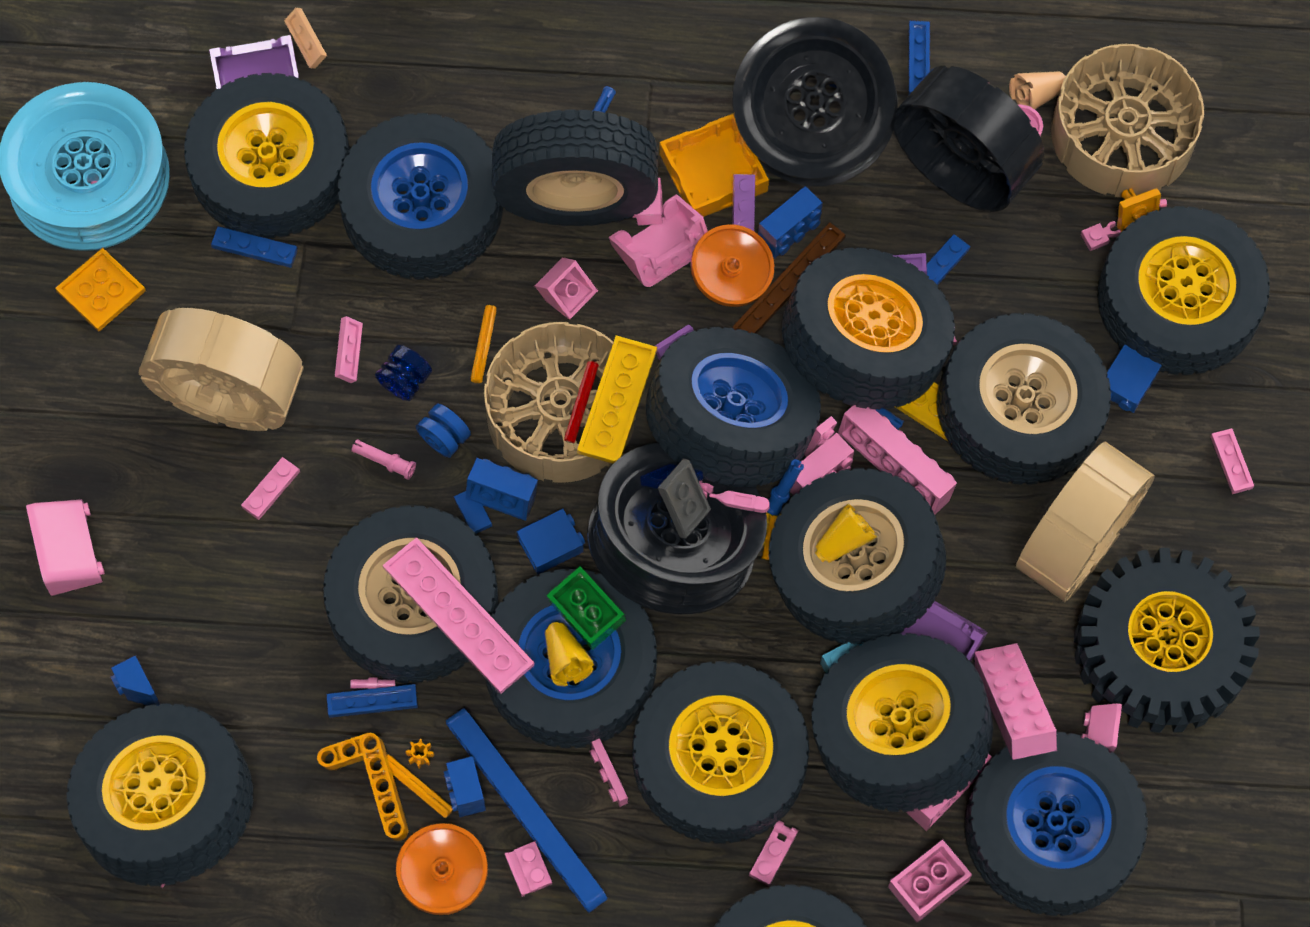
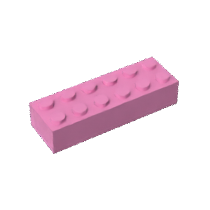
(895, 454)
(1016, 702)

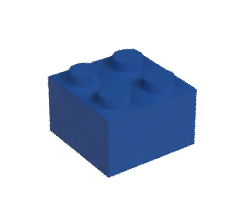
(464, 782)

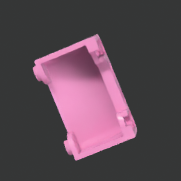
(664, 246)
(64, 545)

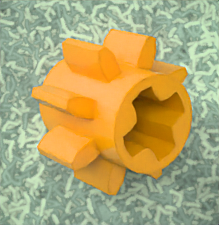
(418, 759)

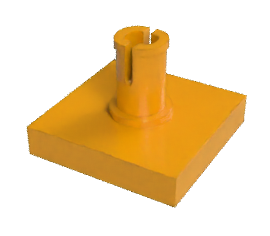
(1136, 206)

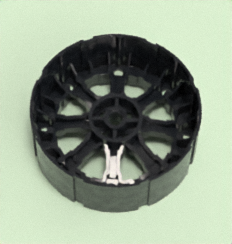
(968, 138)

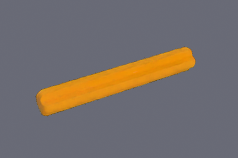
(483, 344)
(419, 787)

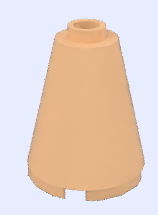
(1035, 88)

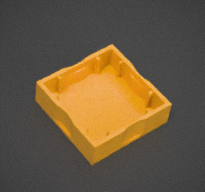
(705, 162)

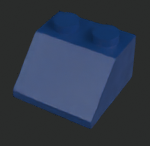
(132, 682)

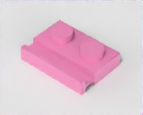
(528, 869)

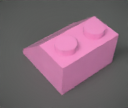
(566, 287)
(1103, 725)

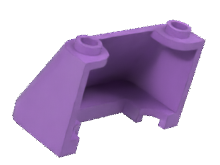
(254, 58)
(949, 627)

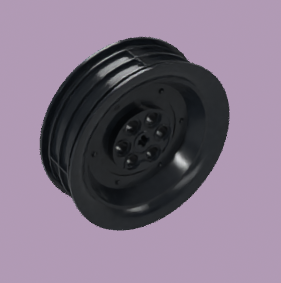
(782, 65)
(647, 558)

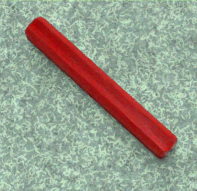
(581, 402)

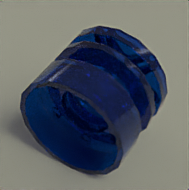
(403, 372)

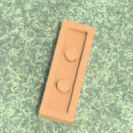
(305, 38)

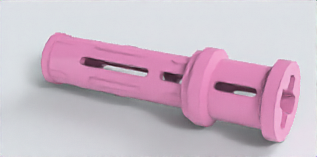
(392, 462)

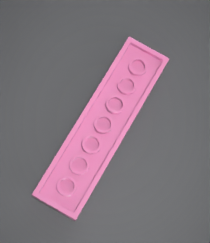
(458, 615)

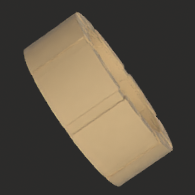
(1137, 69)
(514, 361)
(221, 369)
(1084, 521)

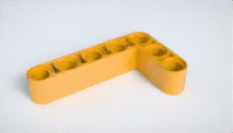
(376, 777)

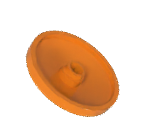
(732, 265)
(441, 869)

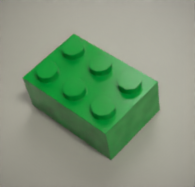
(586, 608)

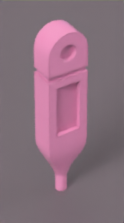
(743, 501)

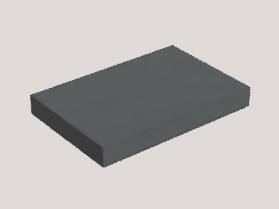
(684, 498)

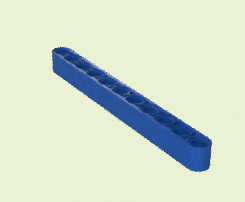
(526, 810)

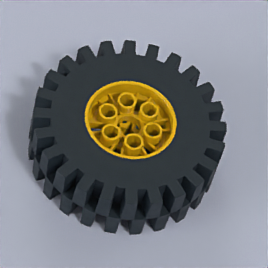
(1126, 671)

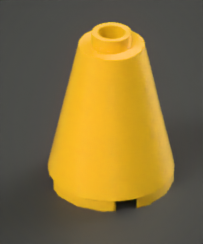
(844, 535)
(566, 656)

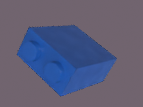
(1131, 378)
(551, 541)

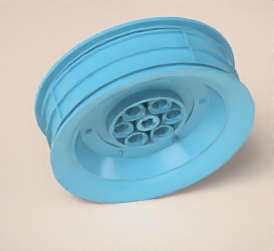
(84, 119)

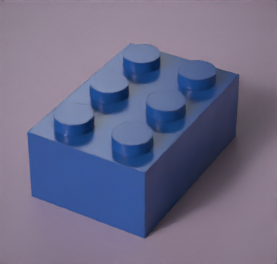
(791, 221)
(501, 488)

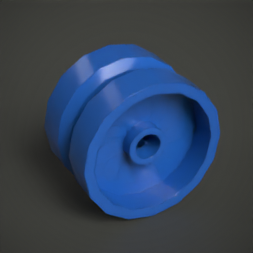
(443, 430)

